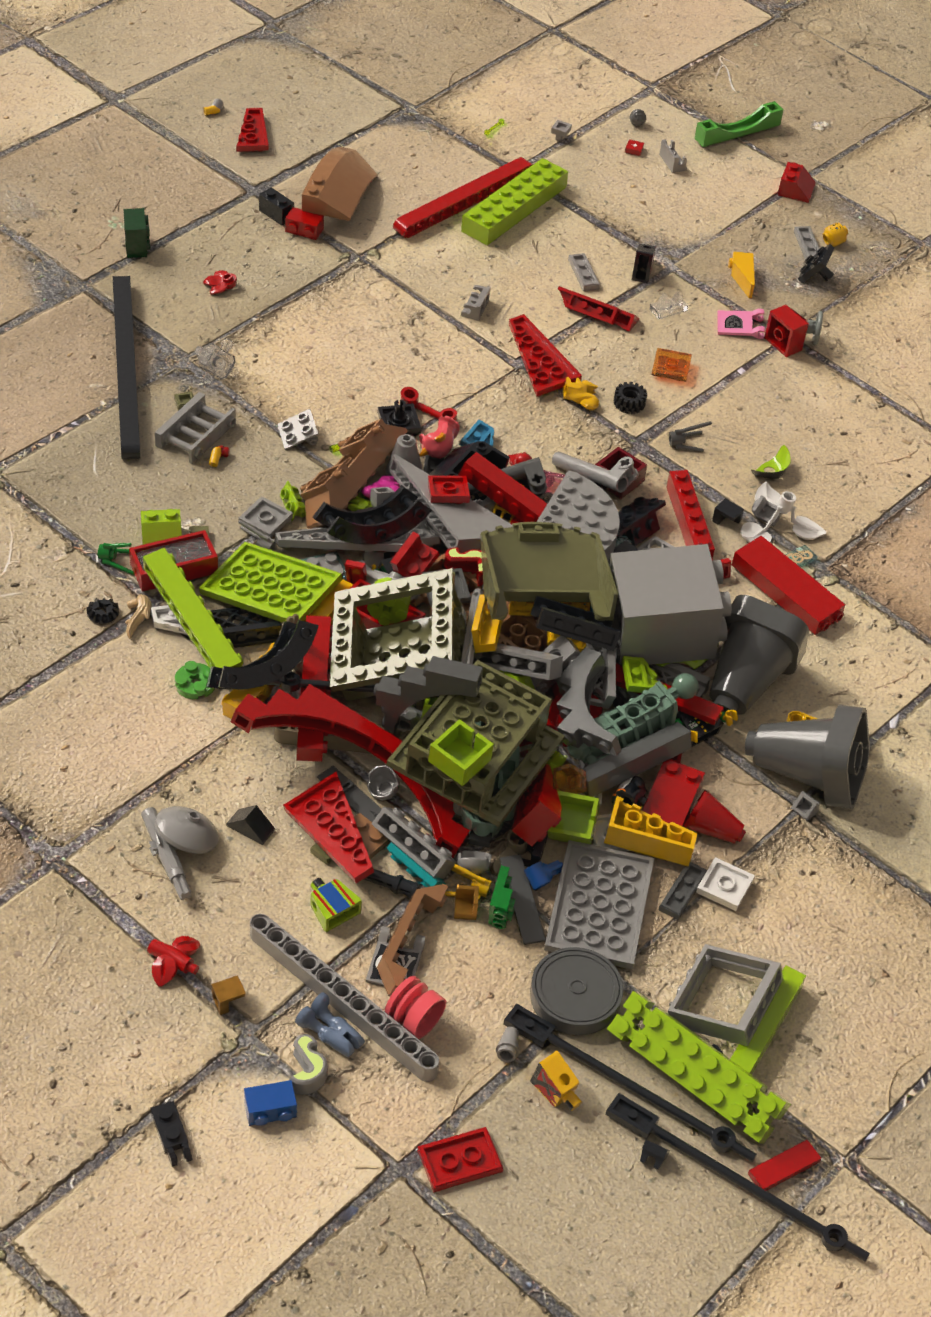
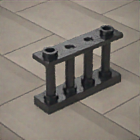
(574, 623)

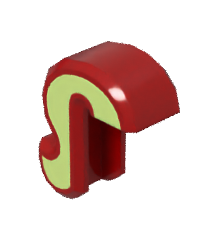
(469, 562)

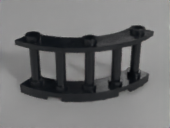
(374, 525)
(282, 658)

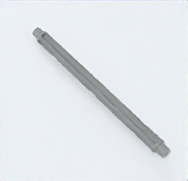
(468, 645)

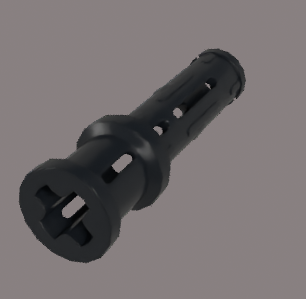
(397, 884)

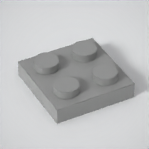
(266, 516)

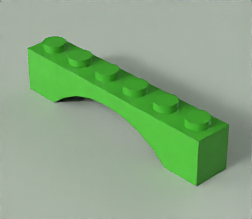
(765, 117)

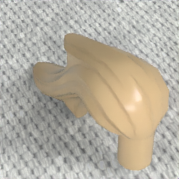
(142, 612)

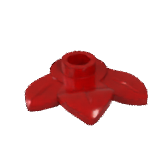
(220, 281)

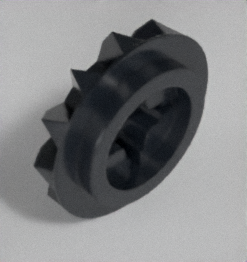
(99, 616)

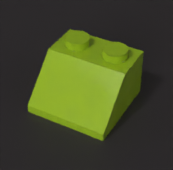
(160, 525)

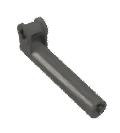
(530, 470)

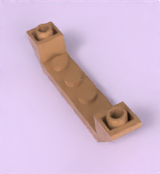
(427, 898)

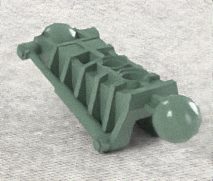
(642, 716)

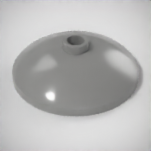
(187, 829)

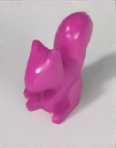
(384, 481)

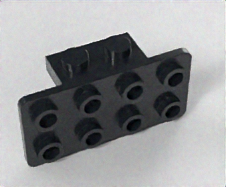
(640, 519)

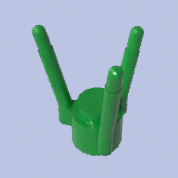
(108, 551)

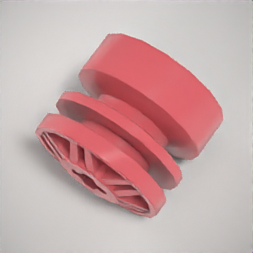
(416, 1006)

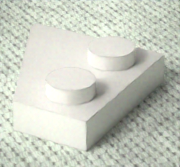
(165, 619)

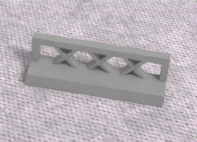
(607, 678)

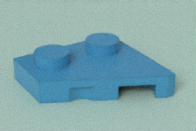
(479, 432)

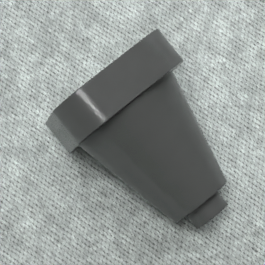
(757, 651)
(817, 752)

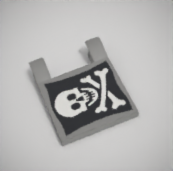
(408, 957)

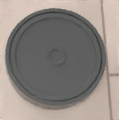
(576, 990)

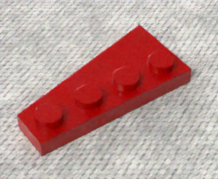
(253, 132)

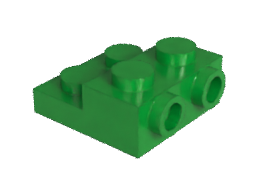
(502, 903)

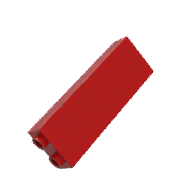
(788, 584)

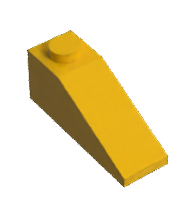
(743, 271)

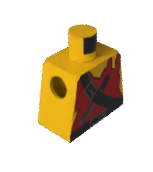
(556, 1081)

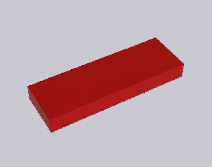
(784, 1165)

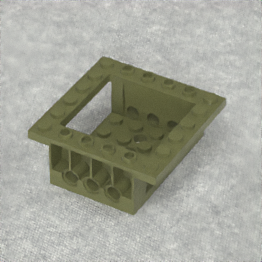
(360, 651)
(510, 715)

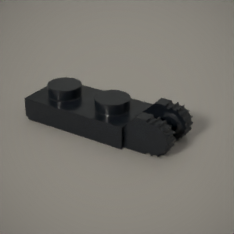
(170, 1131)

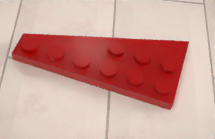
(542, 360)
(330, 823)

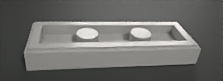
(806, 240)
(583, 272)

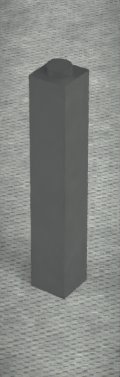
(636, 758)

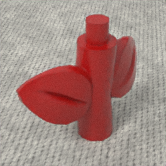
(172, 958)

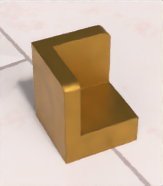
(466, 902)
(227, 991)

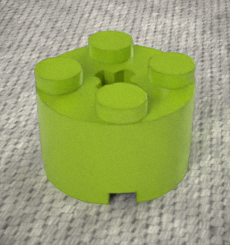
(389, 611)

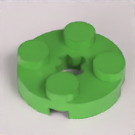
(184, 679)

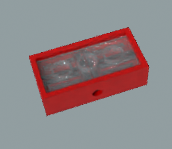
(191, 552)

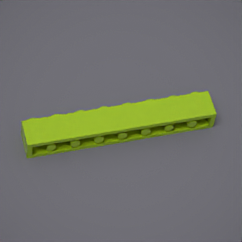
(190, 610)

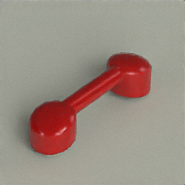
(411, 395)

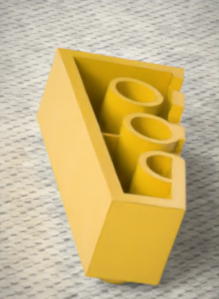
(649, 834)

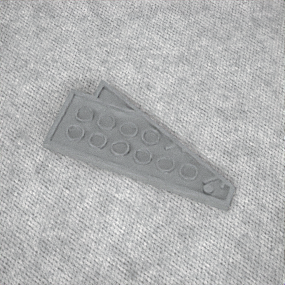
(320, 539)

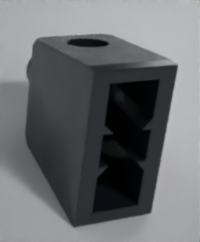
(643, 259)

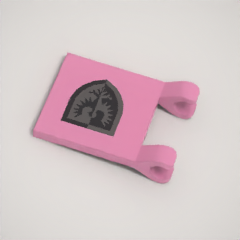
(740, 323)

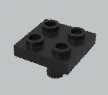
(817, 264)
(401, 416)

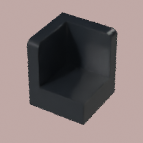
(728, 510)

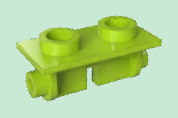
(292, 500)

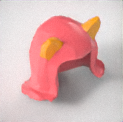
(440, 442)

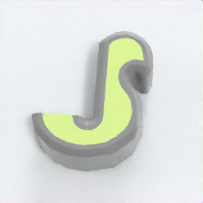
(313, 1064)

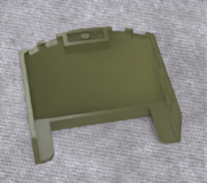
(547, 563)

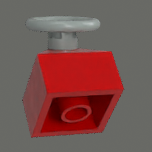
(788, 330)

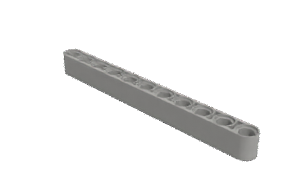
(347, 1005)

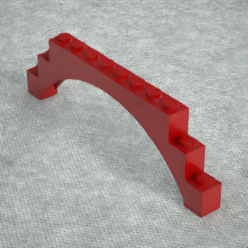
(325, 714)

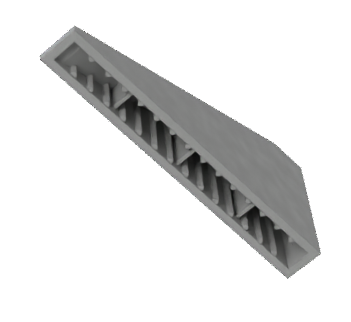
(454, 523)

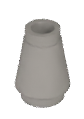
(508, 1045)

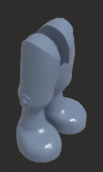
(338, 1034)

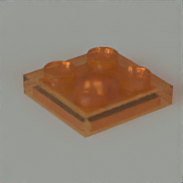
(671, 364)

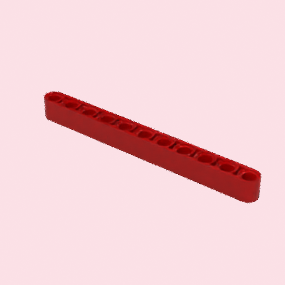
(458, 199)

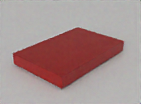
(460, 1159)

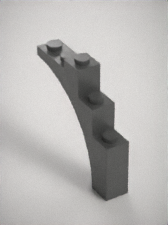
(436, 679)
(574, 707)

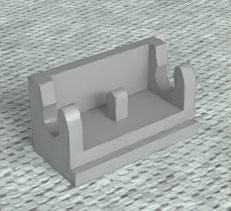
(672, 158)
(477, 303)

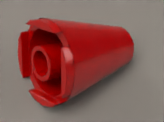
(714, 820)

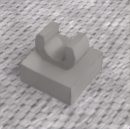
(561, 129)

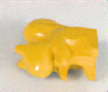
(581, 393)

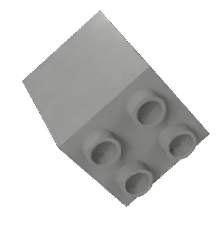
(669, 604)

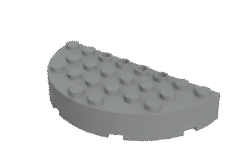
(586, 506)

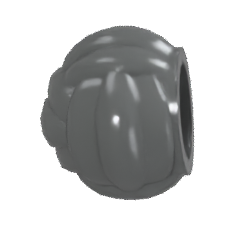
(637, 117)

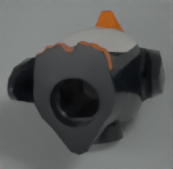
(631, 791)

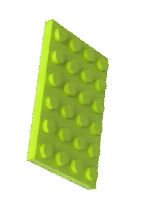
(270, 583)

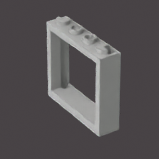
(734, 961)

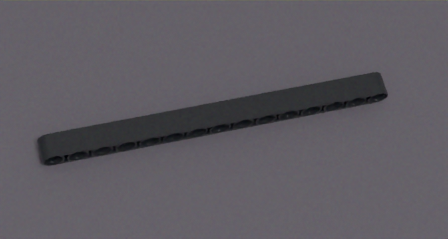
(126, 368)

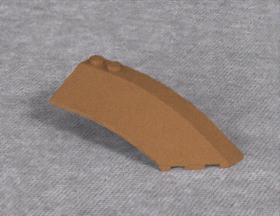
(337, 184)

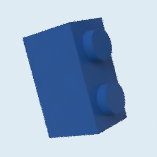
(270, 1103)

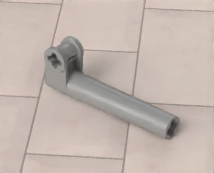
(616, 479)

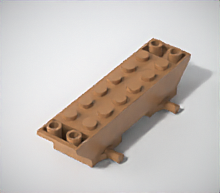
(361, 457)

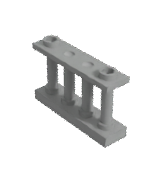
(188, 414)

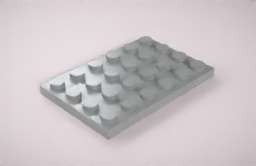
(600, 902)

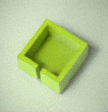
(454, 753)
(578, 818)

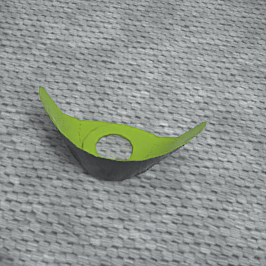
(778, 463)

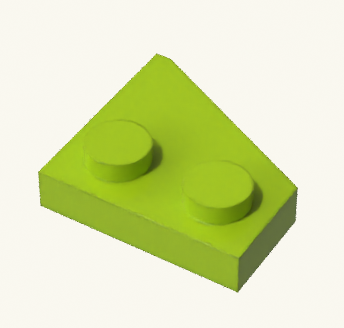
(638, 674)

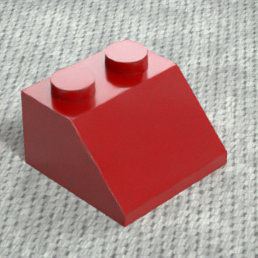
(796, 183)

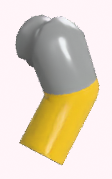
(215, 108)

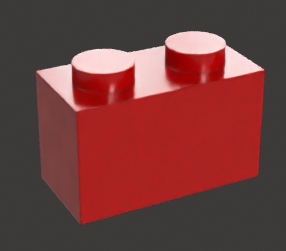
(304, 223)

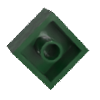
(136, 232)

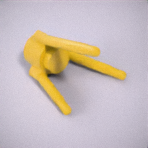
(483, 883)

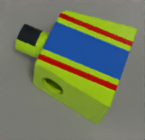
(333, 903)

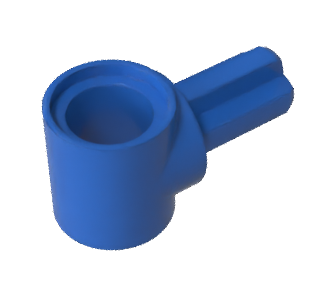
(541, 873)

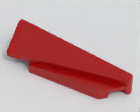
(598, 309)

